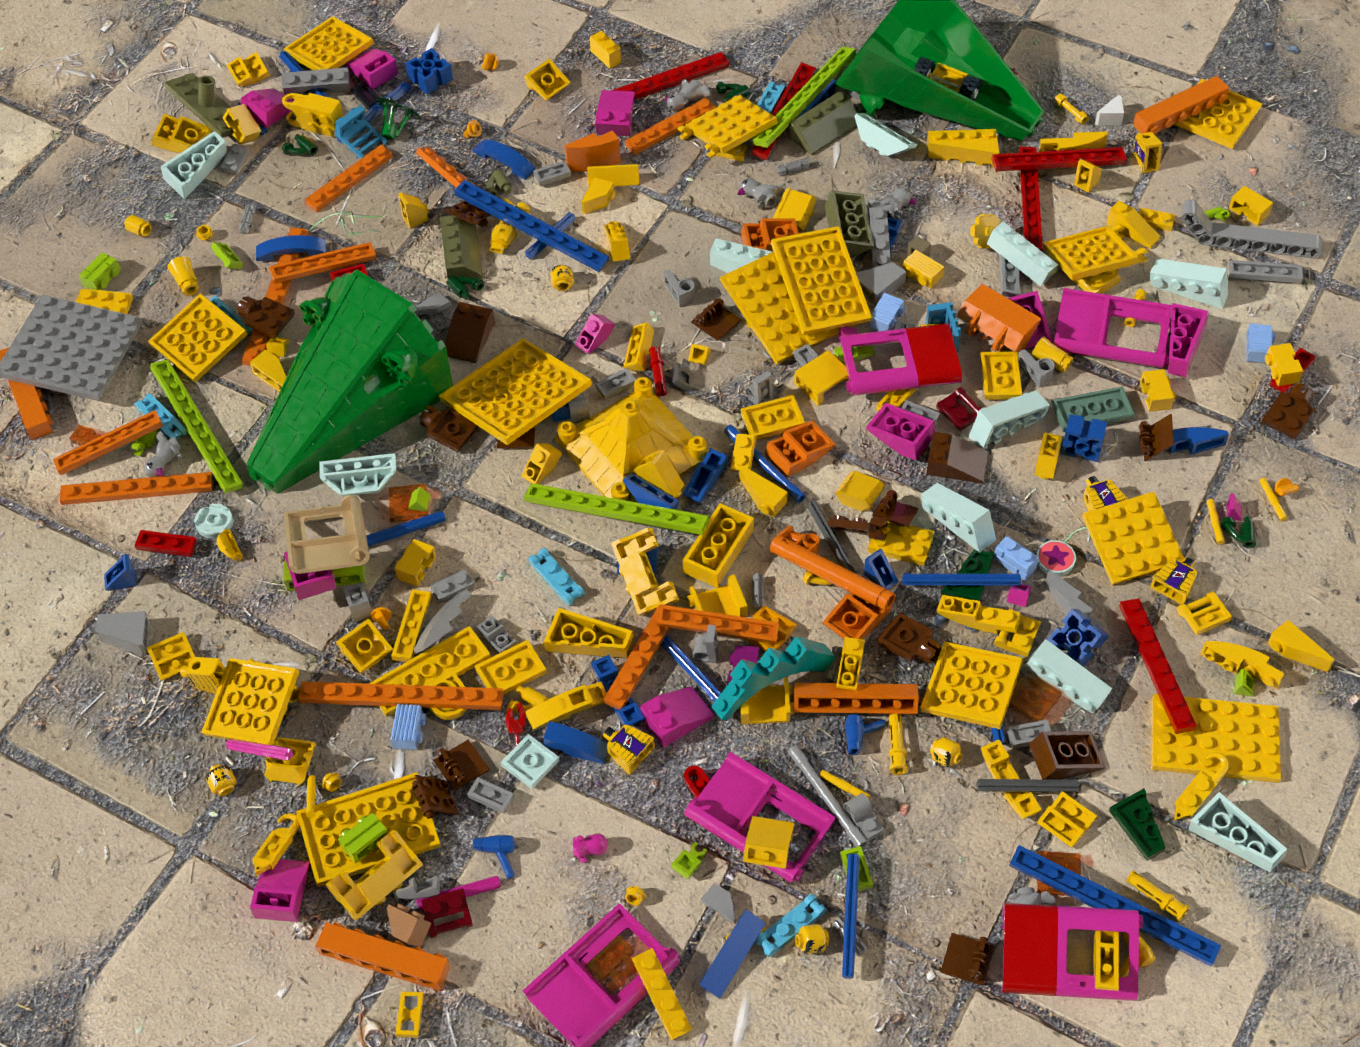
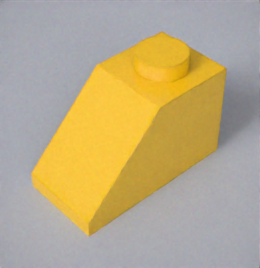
(1087, 175)
(598, 195)
(413, 210)

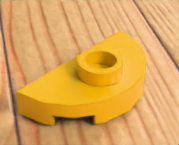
(228, 545)

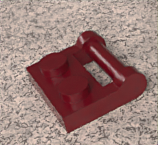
(956, 412)
(446, 905)

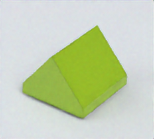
(419, 500)
(1244, 683)

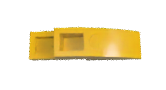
(1080, 140)
(979, 617)
(1236, 657)
(566, 704)

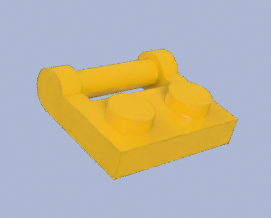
(1206, 618)
(1022, 639)

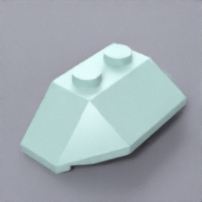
(881, 137)
(358, 474)

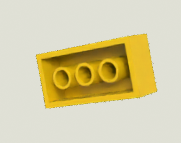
(718, 546)

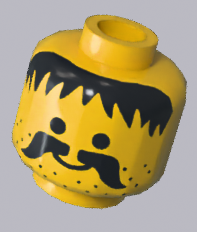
(562, 277)
(946, 752)
(221, 780)
(812, 939)

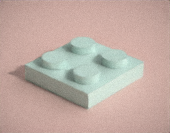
(530, 761)

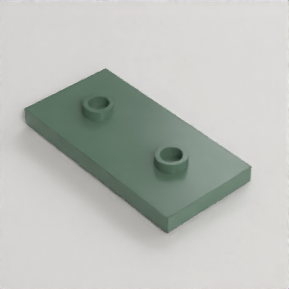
(1106, 405)

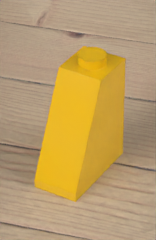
(660, 472)

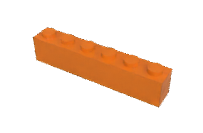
(1181, 106)
(30, 407)
(867, 698)
(383, 956)

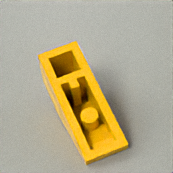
(1134, 224)
(269, 369)
(1048, 455)
(765, 494)
(1297, 646)
(1106, 960)

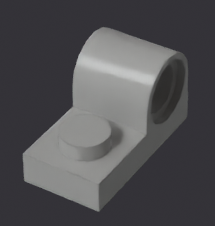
(682, 291)
(1038, 371)
(761, 389)
(578, 409)
(358, 602)
(706, 646)
(860, 813)

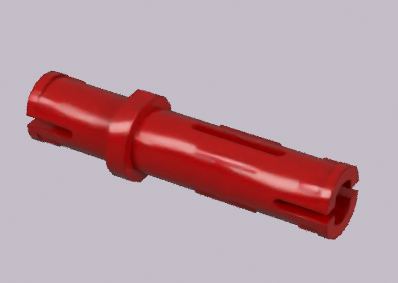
(658, 373)

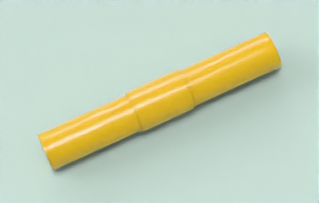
(1273, 499)
(1215, 521)
(842, 784)
(311, 796)

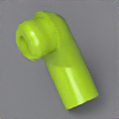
(1218, 213)

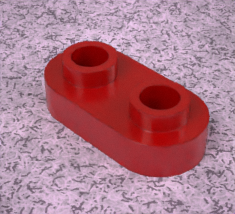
(698, 785)

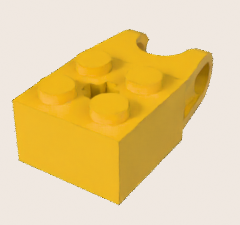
(313, 112)

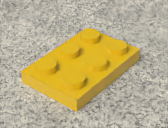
(107, 300)
(1000, 375)
(772, 417)
(904, 543)
(511, 668)

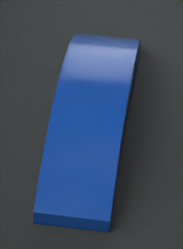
(519, 164)
(290, 244)
(607, 673)

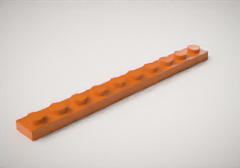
(275, 292)
(401, 694)

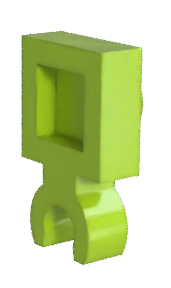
(688, 862)

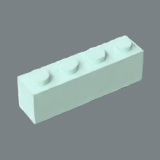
(1022, 254)

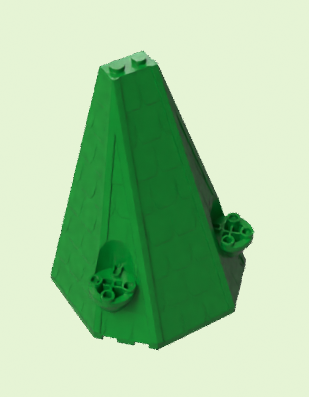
(947, 36)
(351, 381)

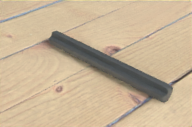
(830, 536)
(1026, 785)

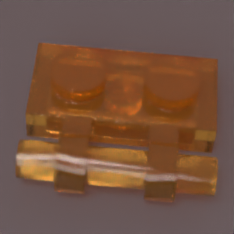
(610, 958)

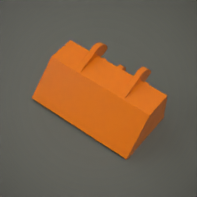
(998, 318)

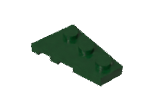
(975, 564)
(1138, 823)

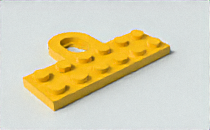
(439, 667)

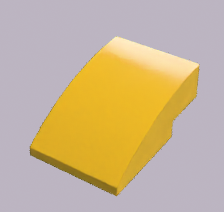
(178, 134)

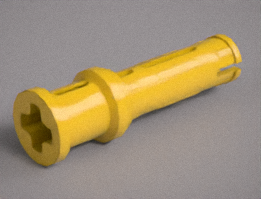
(897, 752)
(1166, 901)

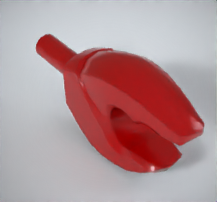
(516, 726)

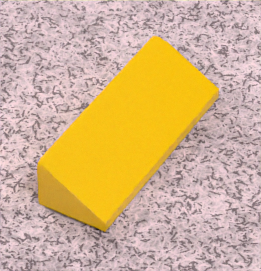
(618, 174)
(639, 347)

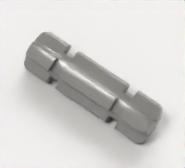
(793, 166)
(246, 218)
(757, 591)
(834, 666)
(838, 925)

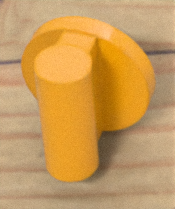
(490, 61)
(473, 129)
(1284, 486)
(381, 616)

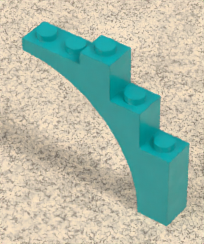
(751, 677)

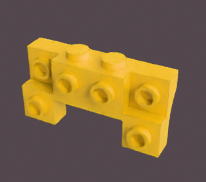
(639, 574)
(379, 881)

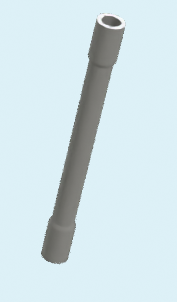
(852, 831)

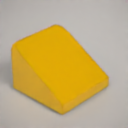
(278, 346)
(699, 354)

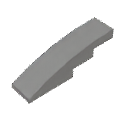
(1068, 597)
(439, 623)

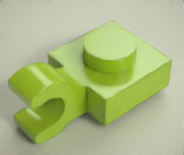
(143, 442)

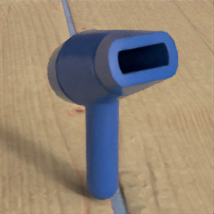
(855, 729)
(500, 846)

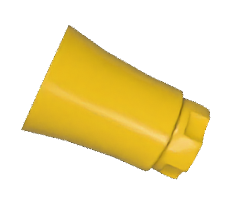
(184, 275)
(1048, 350)

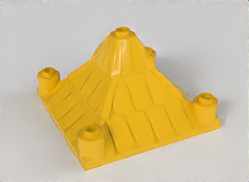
(623, 434)

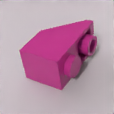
(594, 333)

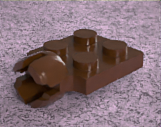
(265, 315)
(1290, 411)
(447, 427)
(860, 525)
(910, 640)

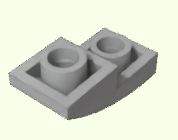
(496, 635)

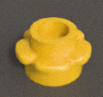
(204, 232)
(331, 781)
(635, 895)

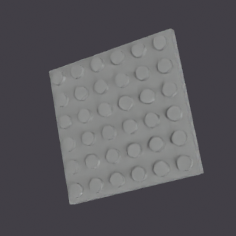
(69, 347)

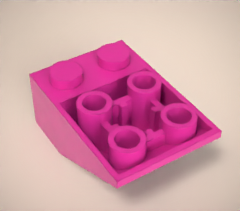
(373, 67)
(311, 583)
(280, 891)

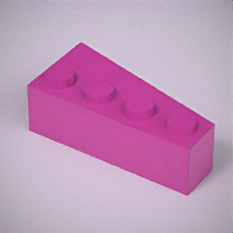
(1186, 334)

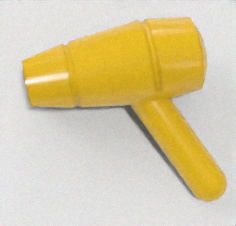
(1146, 955)

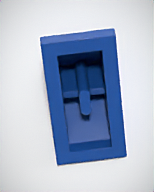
(879, 570)
(120, 575)

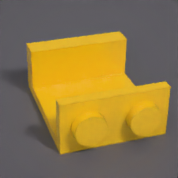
(820, 376)
(721, 600)
(769, 705)
(768, 842)

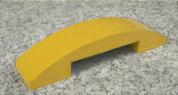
(1000, 768)

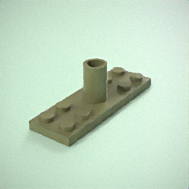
(201, 100)

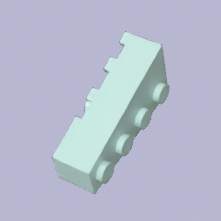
(1067, 676)

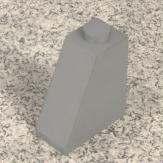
(881, 280)
(124, 630)

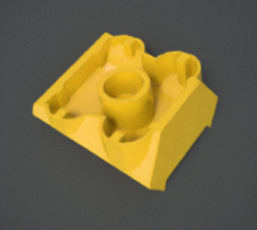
(797, 206)
(859, 491)
(294, 769)

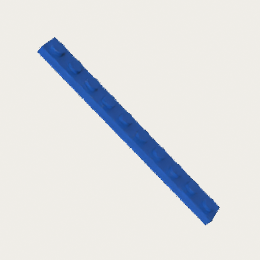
(531, 226)
(1101, 897)

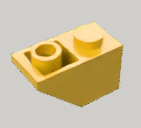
(541, 462)

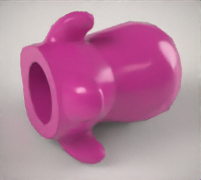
(590, 845)

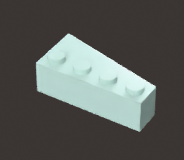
(194, 164)
(731, 256)
(1191, 280)
(1007, 418)
(960, 515)
(1236, 832)

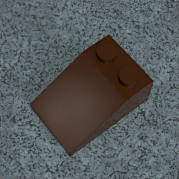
(469, 331)
(956, 459)
(1065, 754)

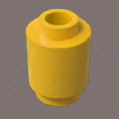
(137, 226)

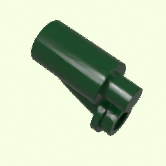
(736, 90)
(302, 141)
(457, 285)
(1247, 535)

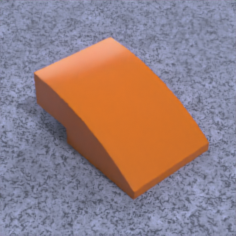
(593, 152)
(760, 234)
(799, 448)
(854, 617)

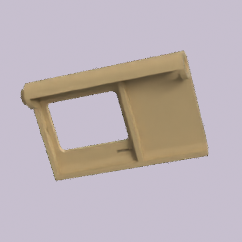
(331, 551)

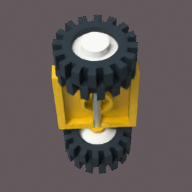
(950, 78)

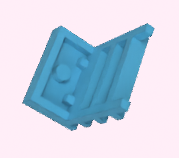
(352, 125)
(943, 314)

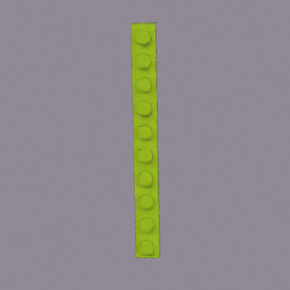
(806, 95)
(196, 426)
(617, 508)

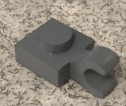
(681, 376)

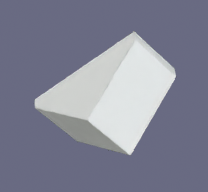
(1111, 113)

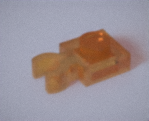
(83, 435)

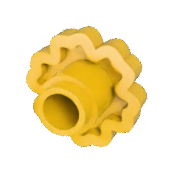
(982, 229)

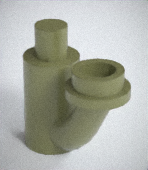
(501, 180)

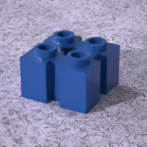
(429, 71)
(1084, 438)
(1090, 636)

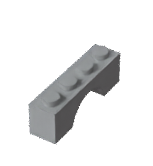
(333, 79)

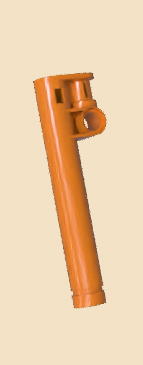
(803, 552)

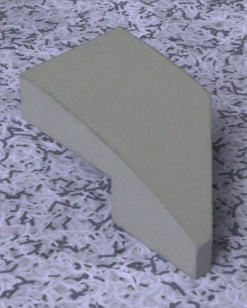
(432, 304)
(421, 889)
(720, 901)

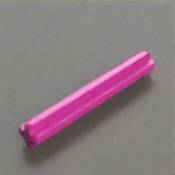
(258, 749)
(471, 888)

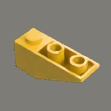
(617, 241)
(850, 664)

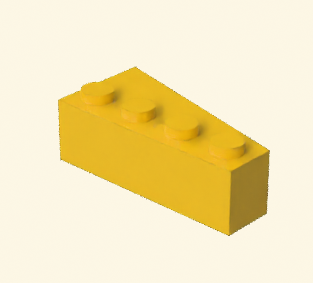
(963, 145)
(587, 636)

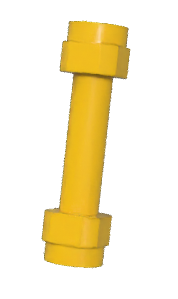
(1061, 100)
(1139, 295)

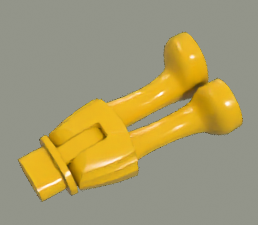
(503, 234)

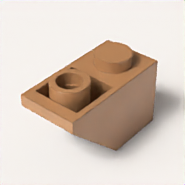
(407, 926)

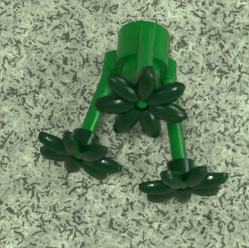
(389, 129)

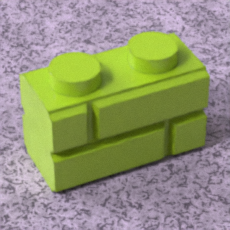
(100, 272)
(362, 837)

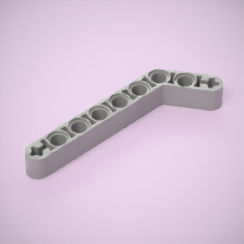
(1248, 238)

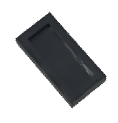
(365, 95)

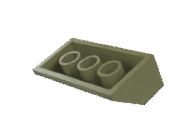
(823, 123)
(851, 216)
(460, 248)

